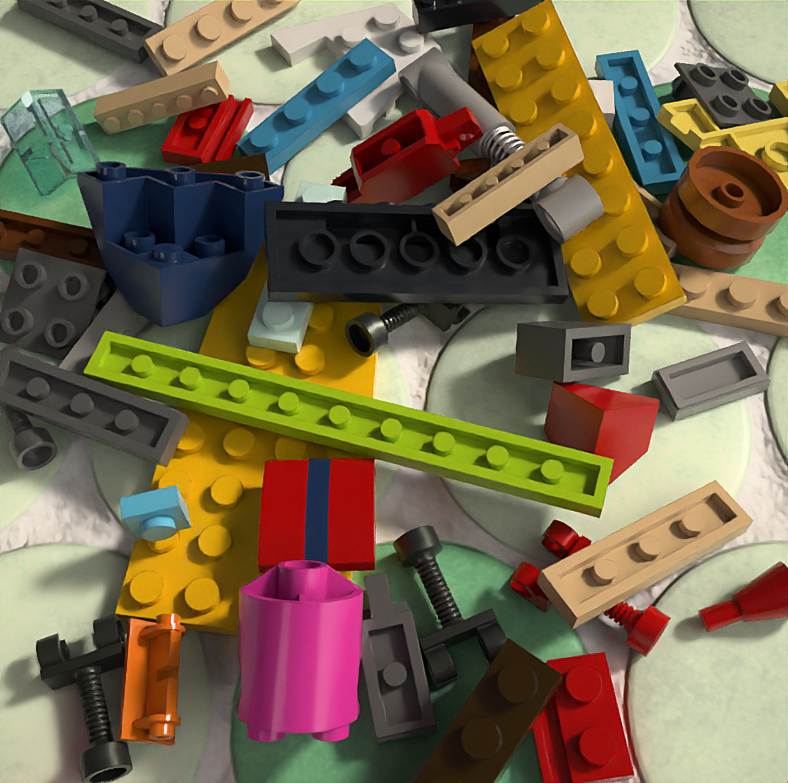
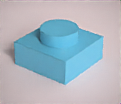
(155, 513)

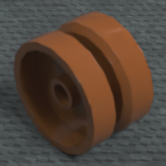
(723, 207)

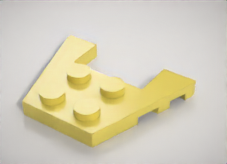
(763, 139)

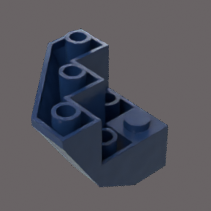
(176, 234)

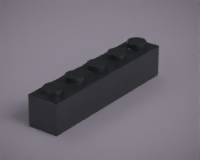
(446, 14)

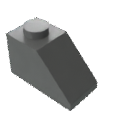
(572, 350)

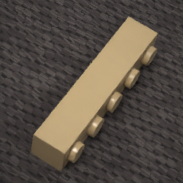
(162, 98)
(508, 183)

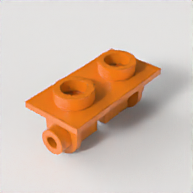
(151, 680)

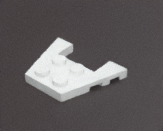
(384, 27)

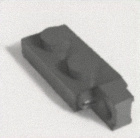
(394, 667)

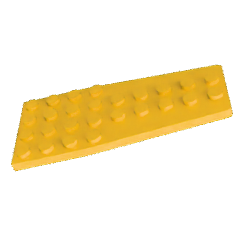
(223, 468)

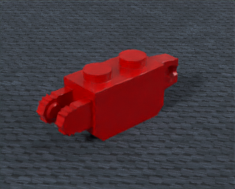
(408, 156)

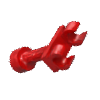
(642, 626)

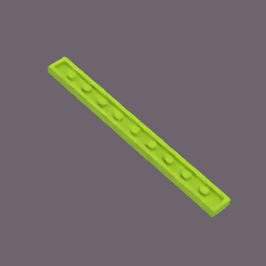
(354, 423)

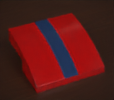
(318, 513)

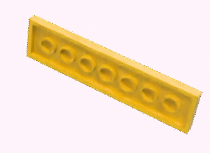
(618, 259)

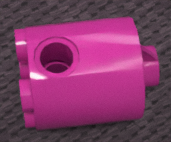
(299, 652)

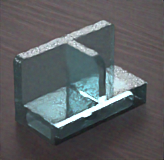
(49, 138)

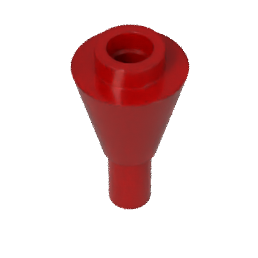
(757, 601)

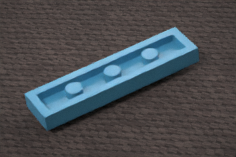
(318, 105)
(645, 141)

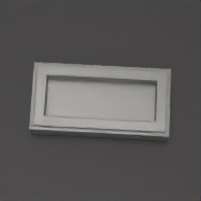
(710, 380)

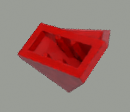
(601, 422)

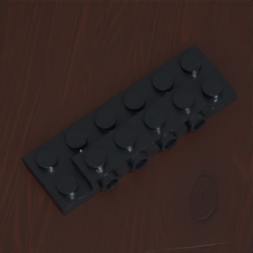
(402, 256)

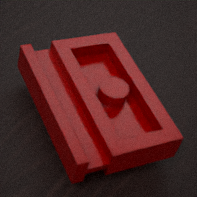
(207, 133)
(582, 727)

